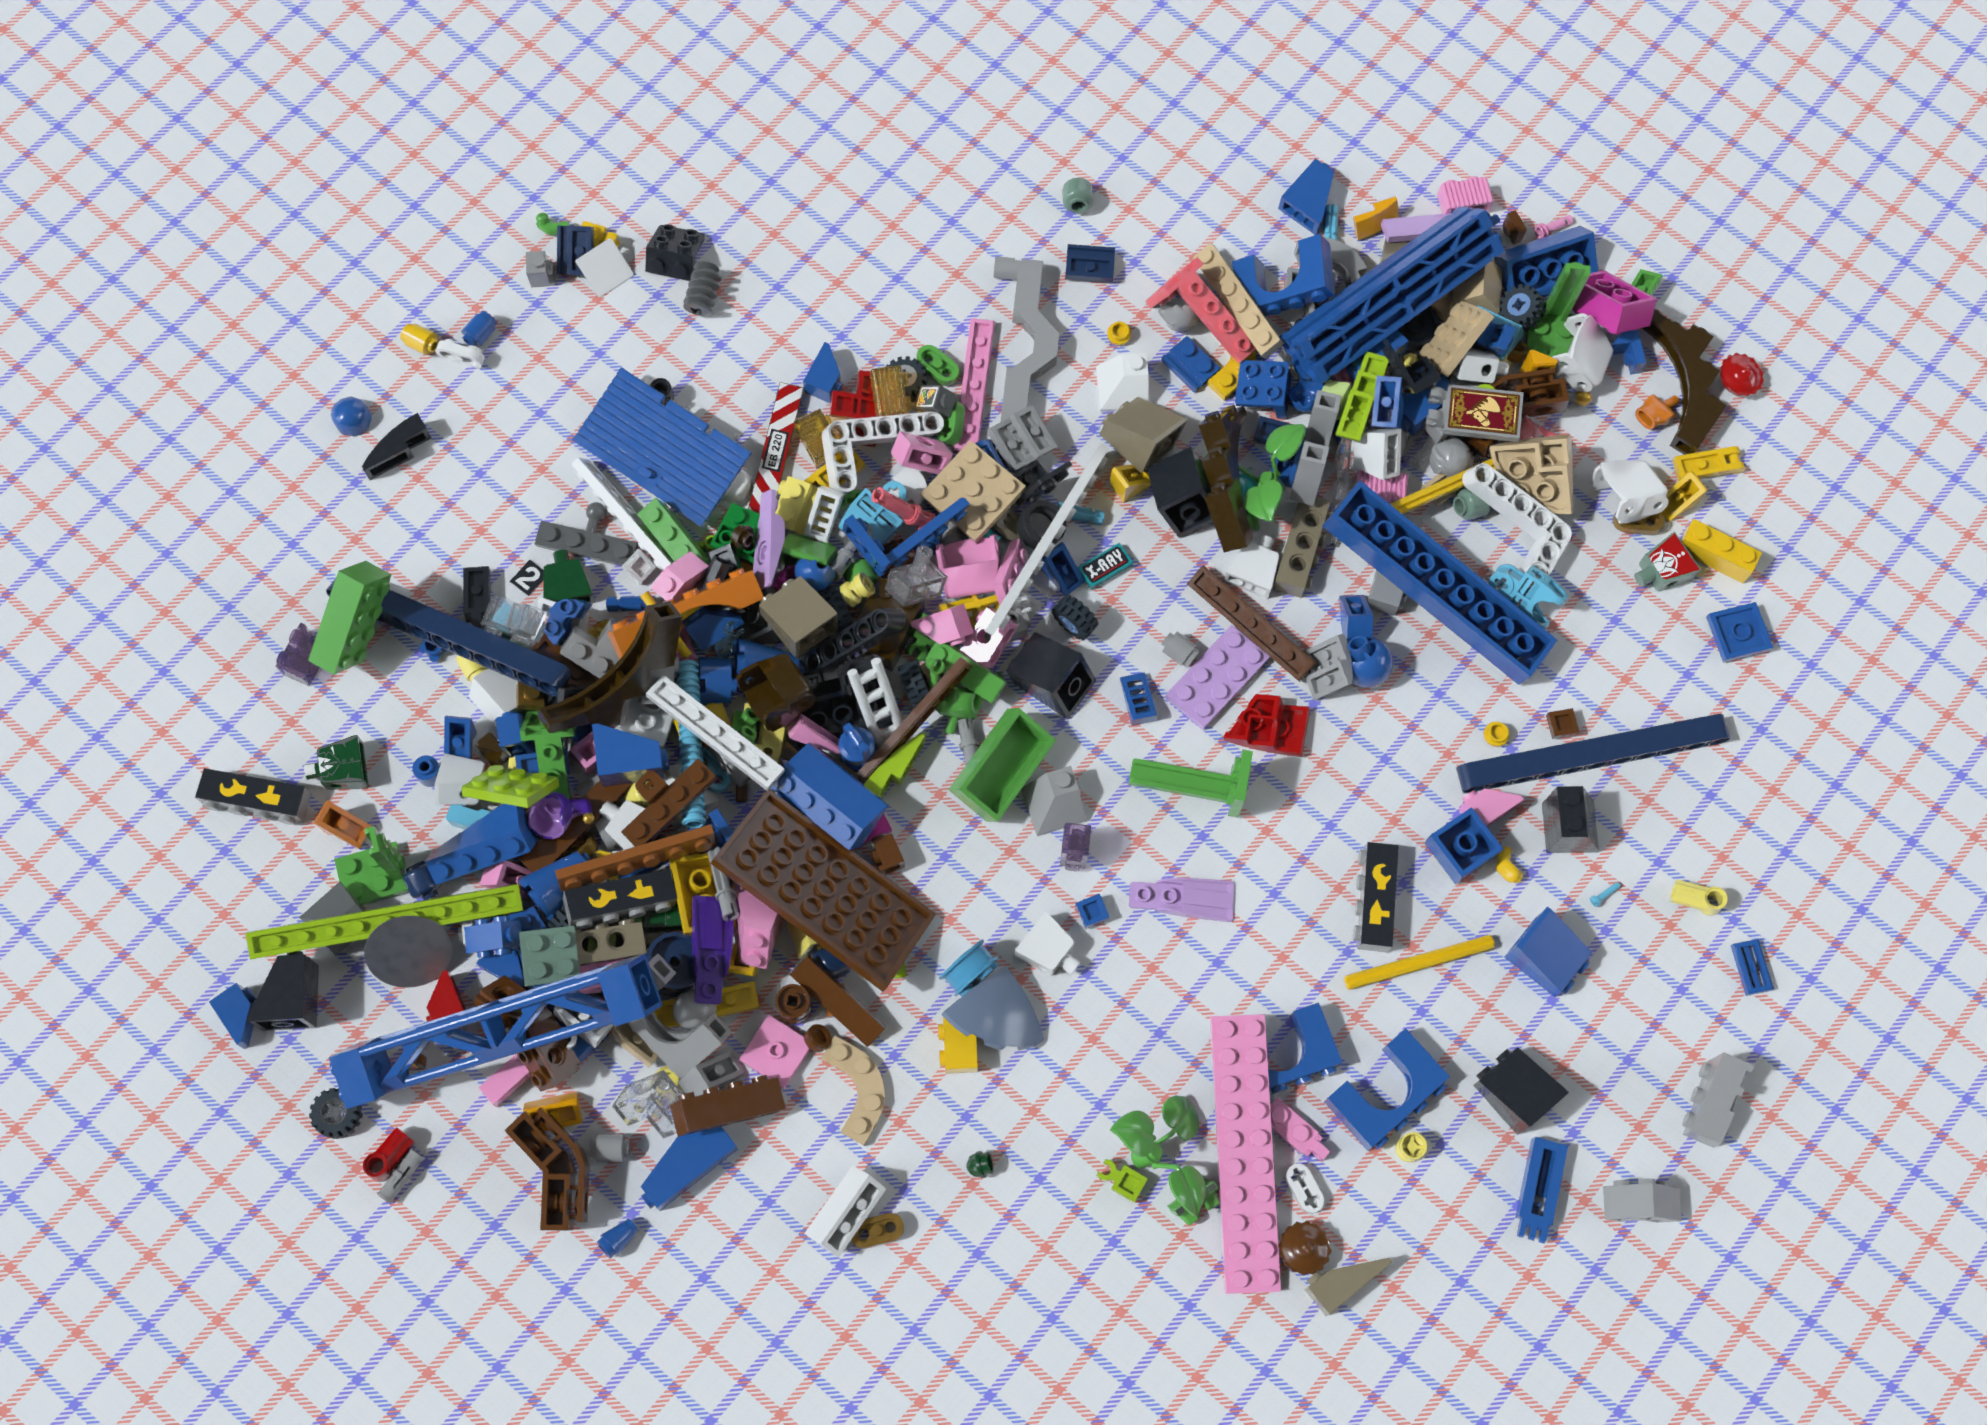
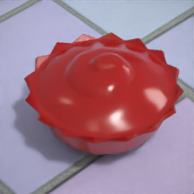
(1741, 375)

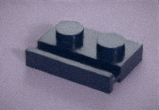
(572, 244)
(1090, 263)

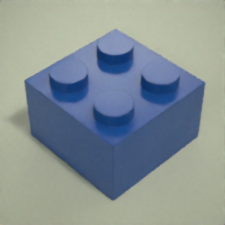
(1463, 845)

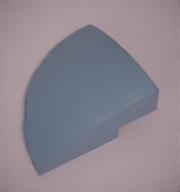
(997, 1013)

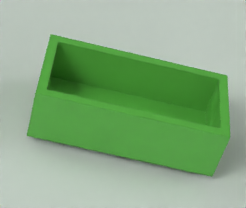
(350, 617)
(1002, 764)

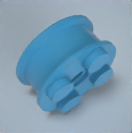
(969, 967)

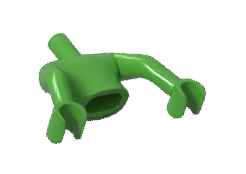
(960, 703)

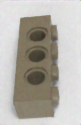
(1288, 579)
(632, 945)

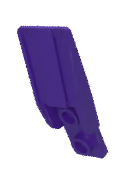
(710, 949)

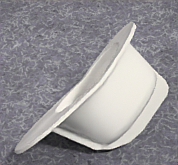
(742, 486)

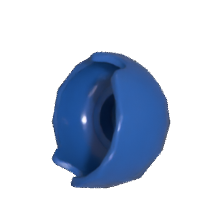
(1303, 395)
(351, 416)
(817, 578)

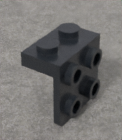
(673, 251)
(1417, 376)
(1039, 481)

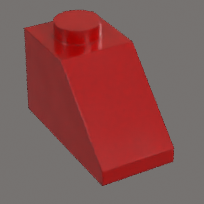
(445, 998)

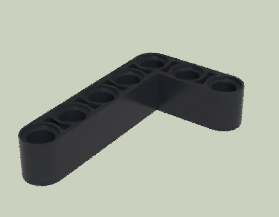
(854, 640)

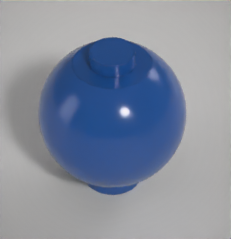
(1370, 661)

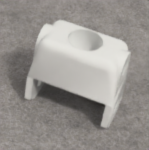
(1587, 355)
(1636, 487)

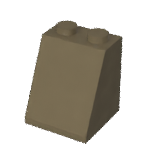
(1142, 432)
(799, 616)

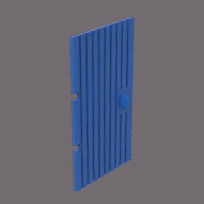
(662, 447)

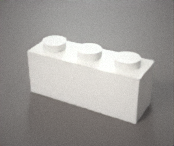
(845, 1211)

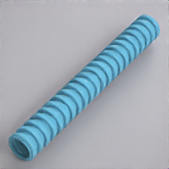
(691, 745)

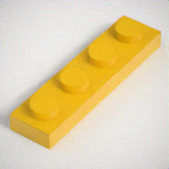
(735, 1000)

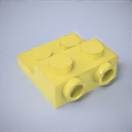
(796, 504)

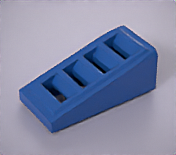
(1140, 717)

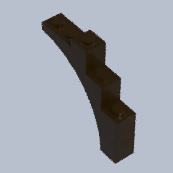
(1695, 377)
(1221, 466)
(629, 678)

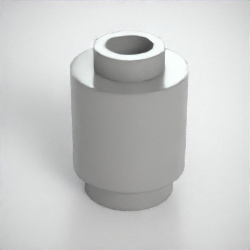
(1180, 649)
(609, 1148)

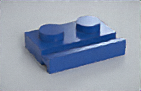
(1190, 364)

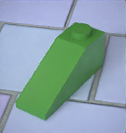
(979, 679)

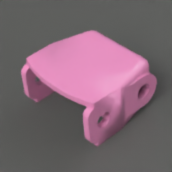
(969, 566)

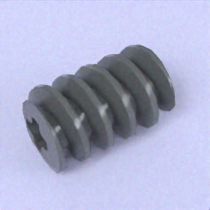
(702, 289)

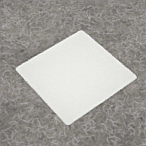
(604, 267)

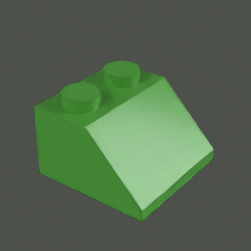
(802, 547)

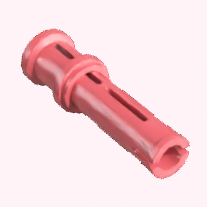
(911, 513)

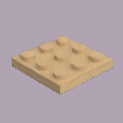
(1455, 337)
(984, 485)

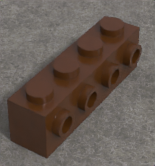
(727, 1106)

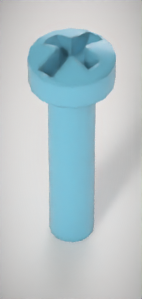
(1596, 900)

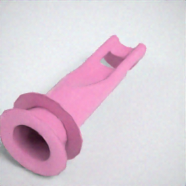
(1542, 230)

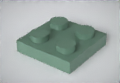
(548, 955)

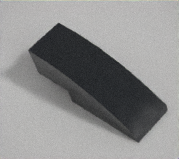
(396, 446)

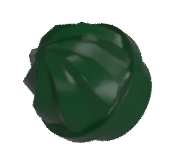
(980, 1164)

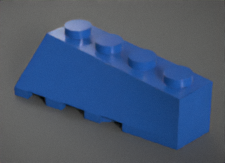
(486, 842)

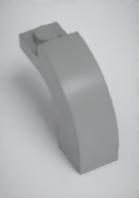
(1345, 261)

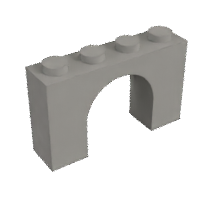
(1315, 448)
(678, 1049)

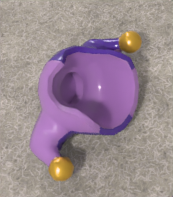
(554, 813)

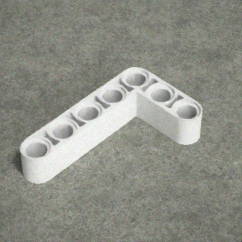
(872, 435)
(1523, 518)

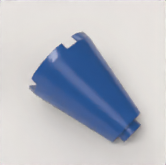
(749, 652)
(544, 887)

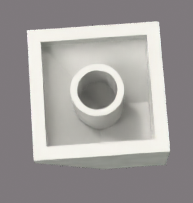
(1122, 380)

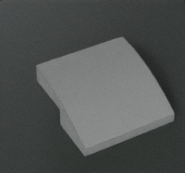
(1022, 438)
(1332, 667)

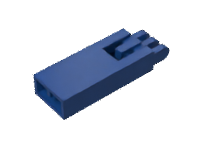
(1541, 1179)

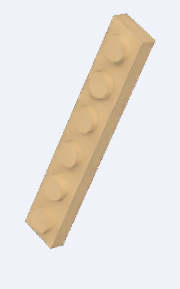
(1239, 301)

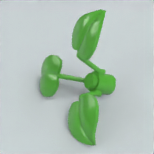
(1265, 498)
(1136, 1133)

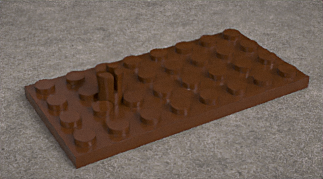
(824, 889)

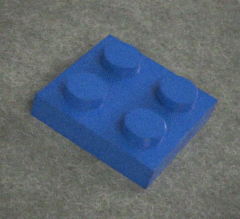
(1739, 632)

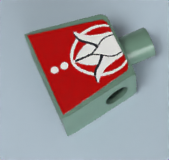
(1667, 565)

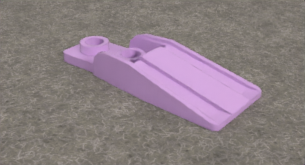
(768, 540)
(1185, 898)

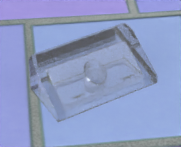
(1418, 450)

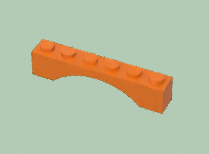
(734, 592)

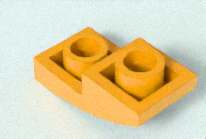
(1370, 222)

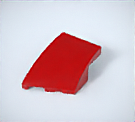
(1271, 726)

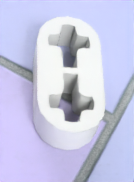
(1310, 1185)

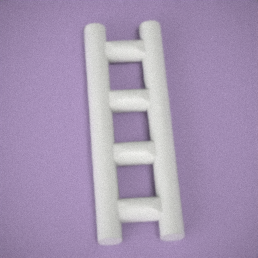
(891, 708)

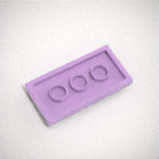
(1217, 677)

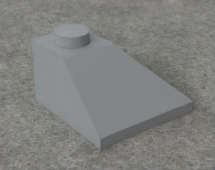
(1054, 801)

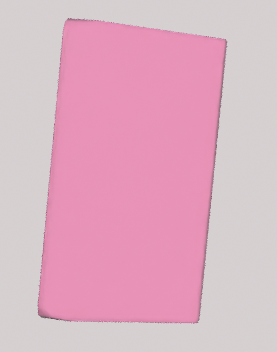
(505, 1081)

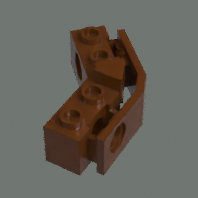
(1541, 397)
(557, 1060)
(557, 1169)

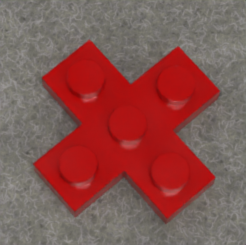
(854, 405)

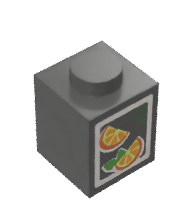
(935, 399)

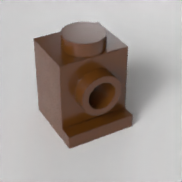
(887, 854)

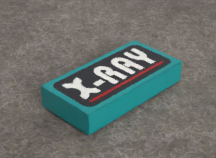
(1105, 566)

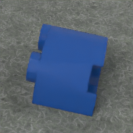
(561, 616)
(716, 679)

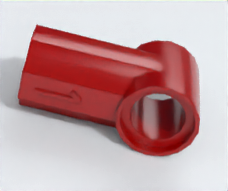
(389, 1152)

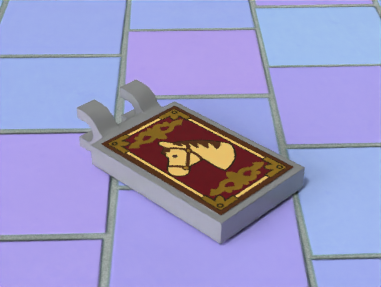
(1477, 412)

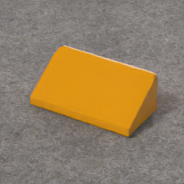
(1537, 361)
(563, 1108)

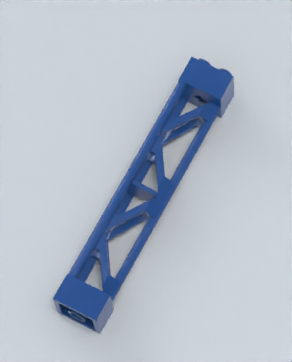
(366, 1071)

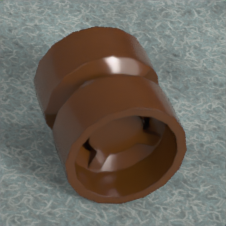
(793, 1004)

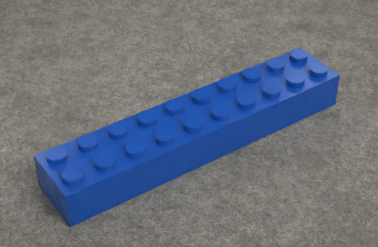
(1440, 583)

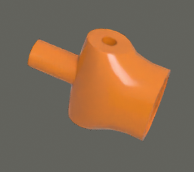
(1656, 412)

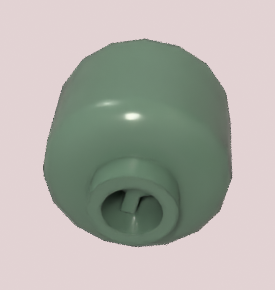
(1077, 195)
(1469, 505)

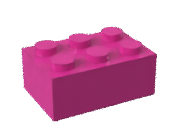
(1615, 303)

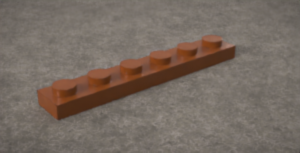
(637, 857)

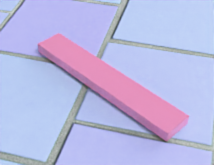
(975, 379)

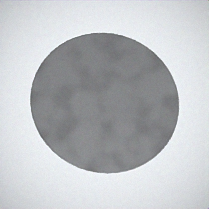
(408, 951)

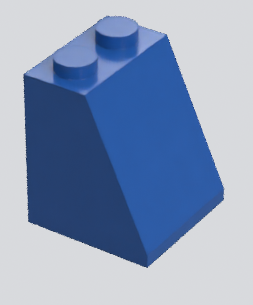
(626, 756)
(1550, 953)

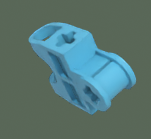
(879, 527)
(1518, 583)

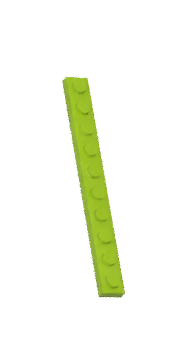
(361, 924)

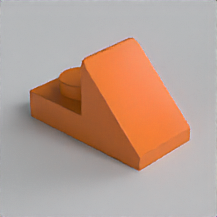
(341, 824)

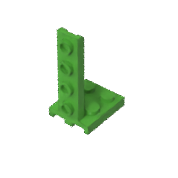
(1551, 335)
(548, 749)
(1196, 782)
(373, 872)

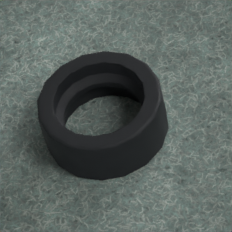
(1024, 529)

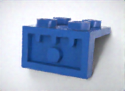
(1264, 385)

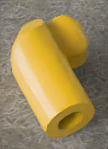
(1506, 868)

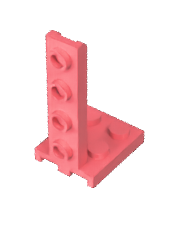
(1207, 308)

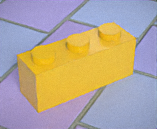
(1720, 551)

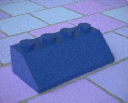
(1543, 259)
(830, 796)

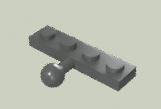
(586, 542)

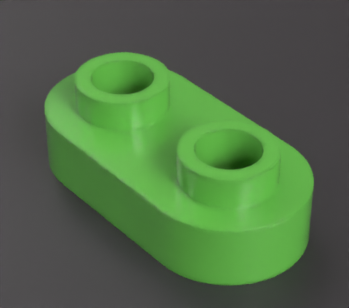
(940, 365)

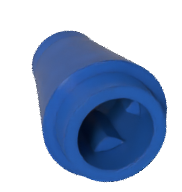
(616, 1238)

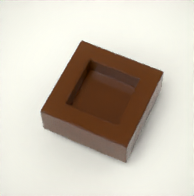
(1514, 227)
(1562, 723)

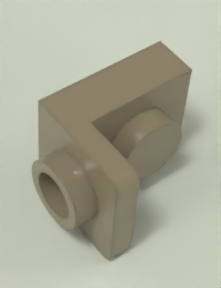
(1007, 525)

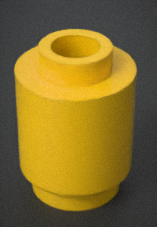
(419, 338)

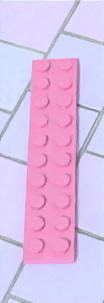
(1245, 1154)

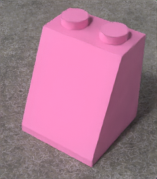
(755, 929)

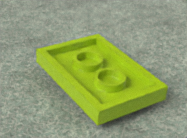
(510, 786)

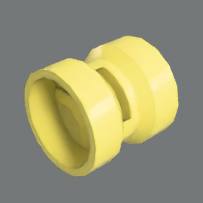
(857, 589)
(1416, 1146)

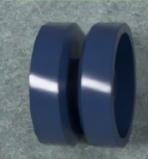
(678, 949)

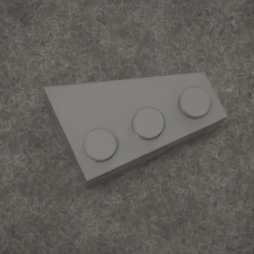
(1715, 1099)

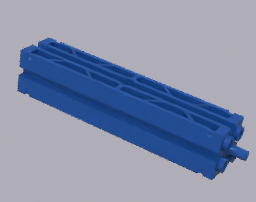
(1392, 293)

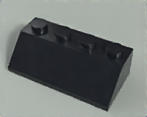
(836, 709)

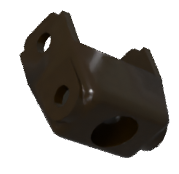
(775, 691)

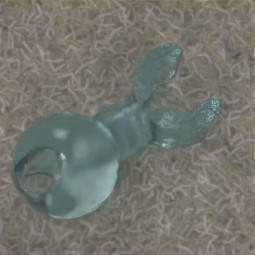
(725, 646)

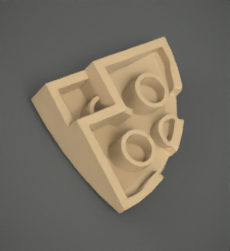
(1540, 469)

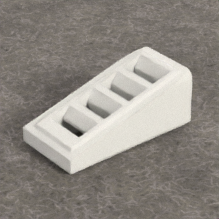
(824, 491)

